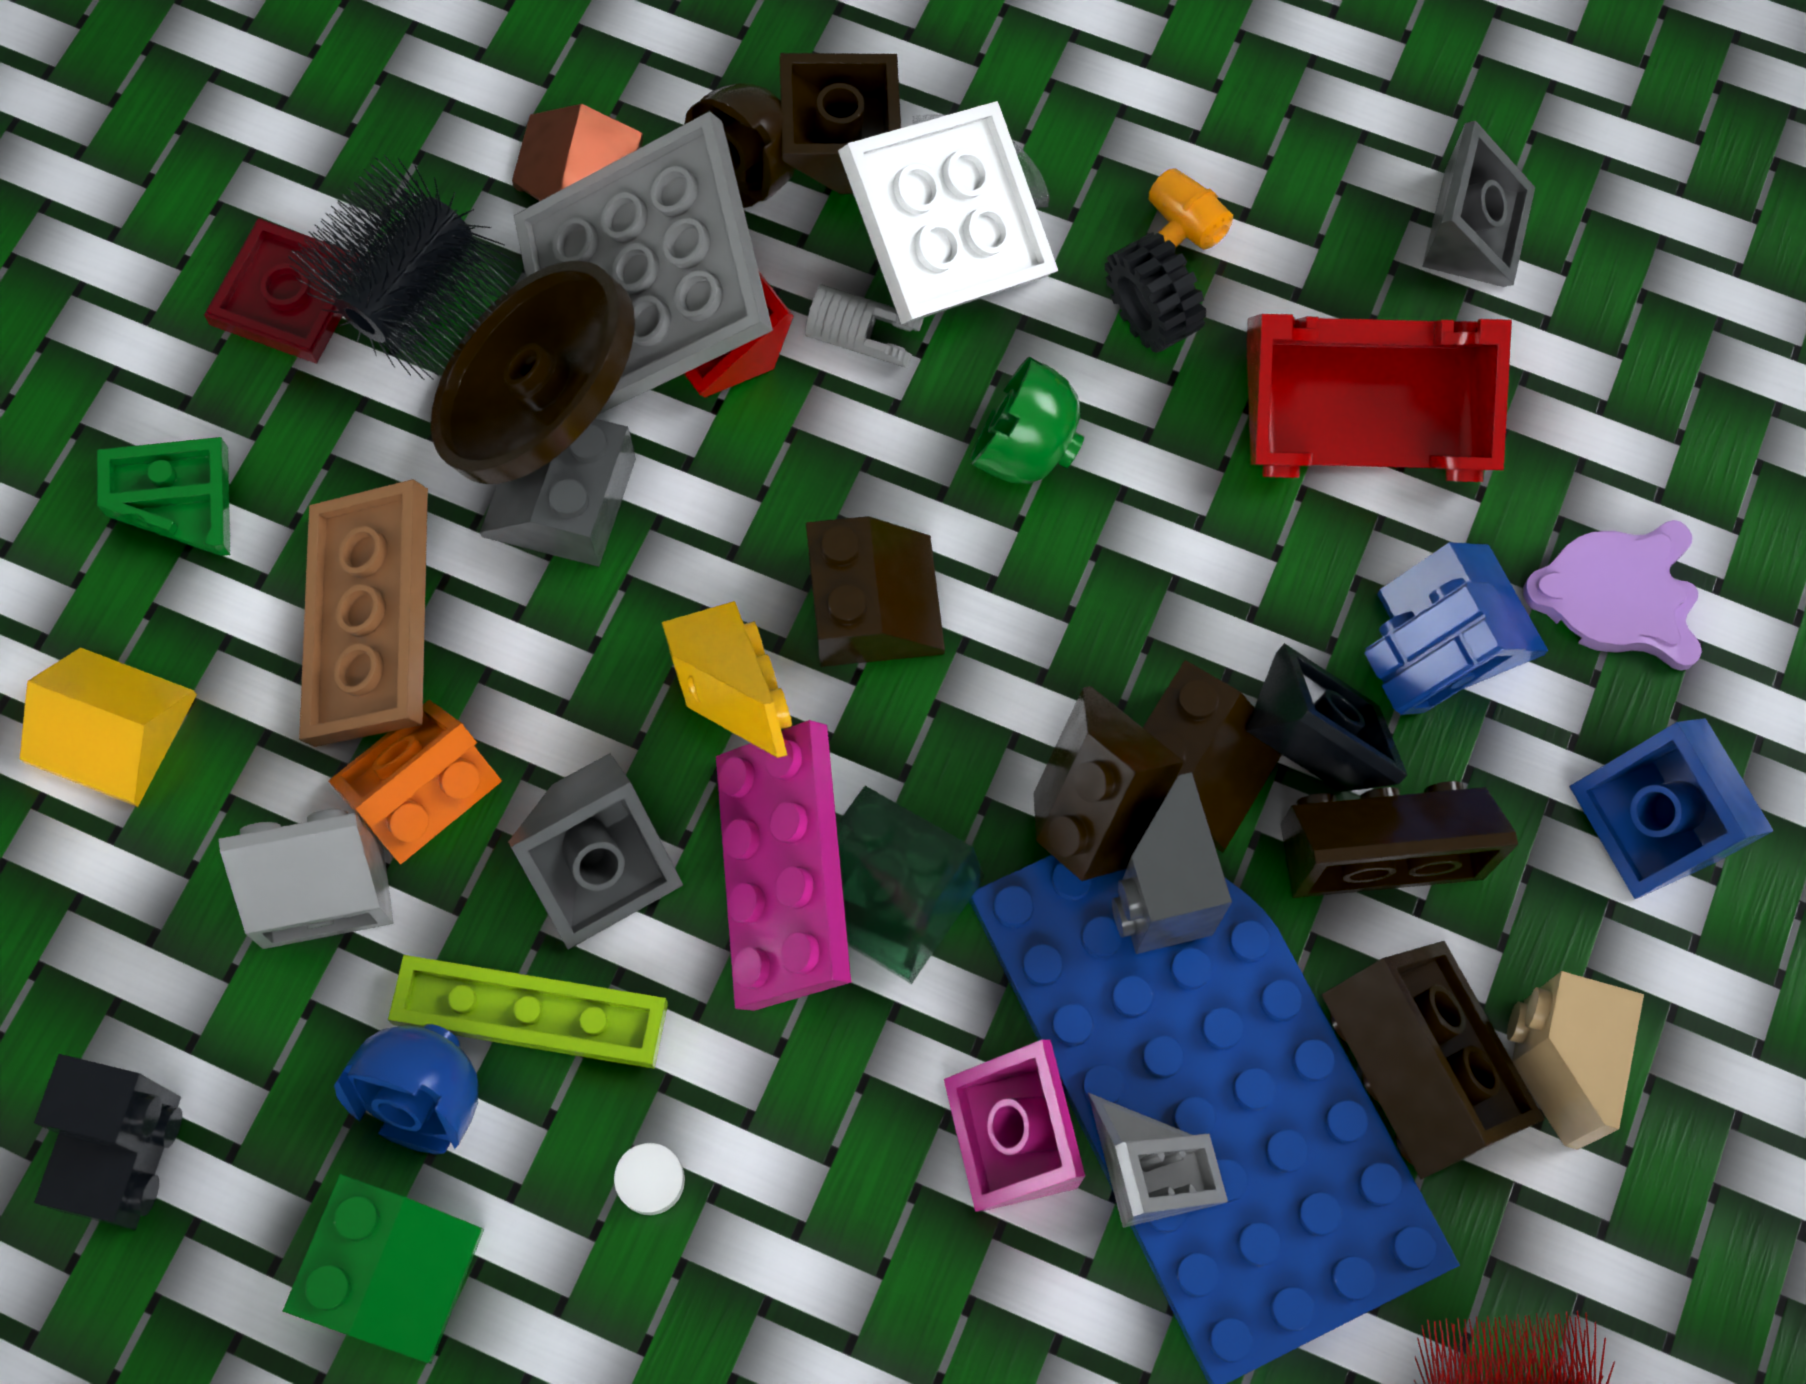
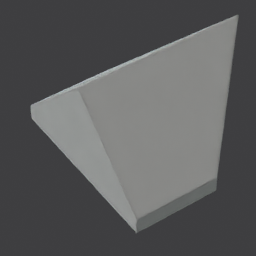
(1155, 1166)

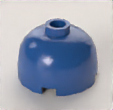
(413, 1084)

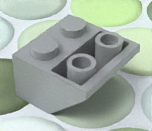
(307, 878)

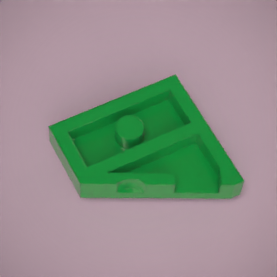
(170, 490)

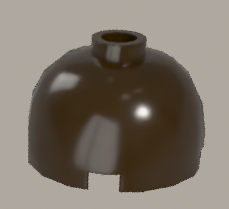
(753, 135)

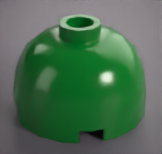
(1030, 427)

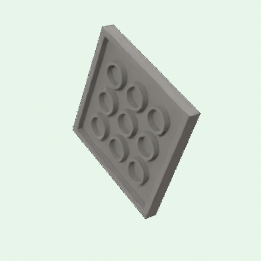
(675, 241)

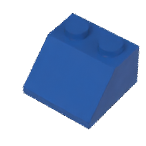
(1670, 807)

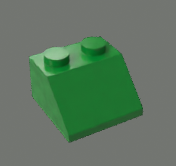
(384, 1269)

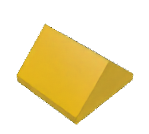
(101, 723)

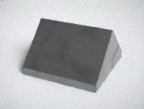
(1480, 212)

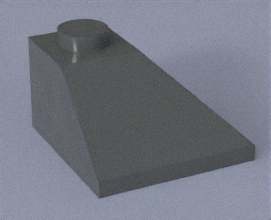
(593, 852)

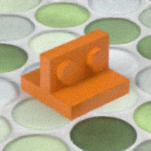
(416, 781)

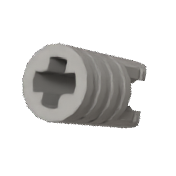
(849, 323)

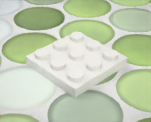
(948, 211)

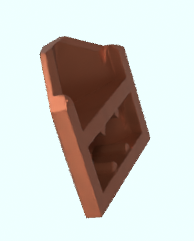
(569, 146)

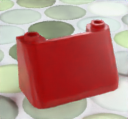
(1378, 394)

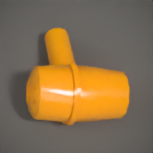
(1190, 210)

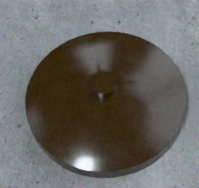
(533, 372)

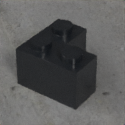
(107, 1140)

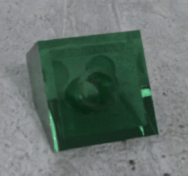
(901, 882)

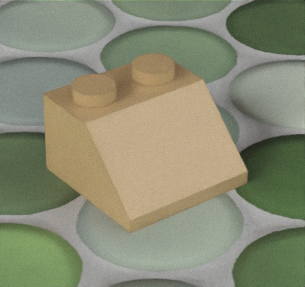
(1576, 1053)

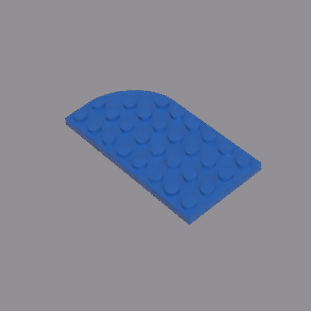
(1236, 1049)

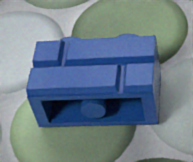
(1444, 646)

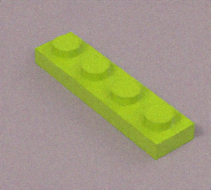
(529, 1011)

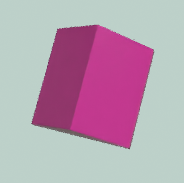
(1015, 1128)

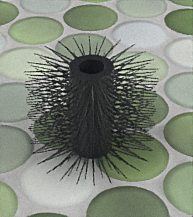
(403, 268)

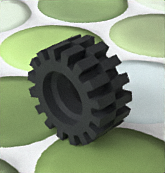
(1155, 292)

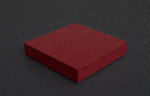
(268, 303)

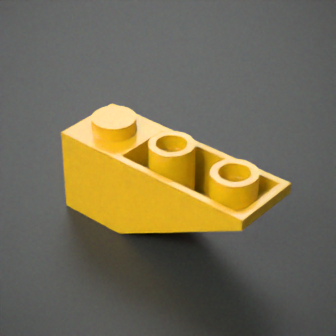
(729, 675)

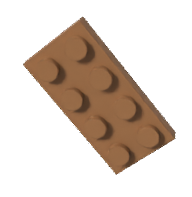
(364, 614)

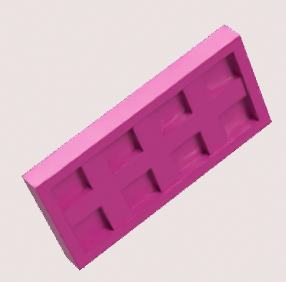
(782, 870)

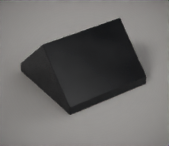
(1324, 725)

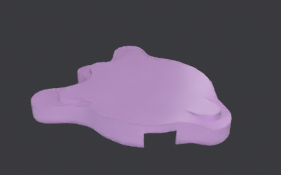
(1621, 593)

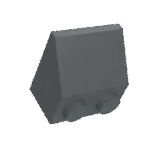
(570, 500)
(1173, 877)

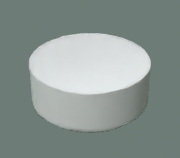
(649, 1179)

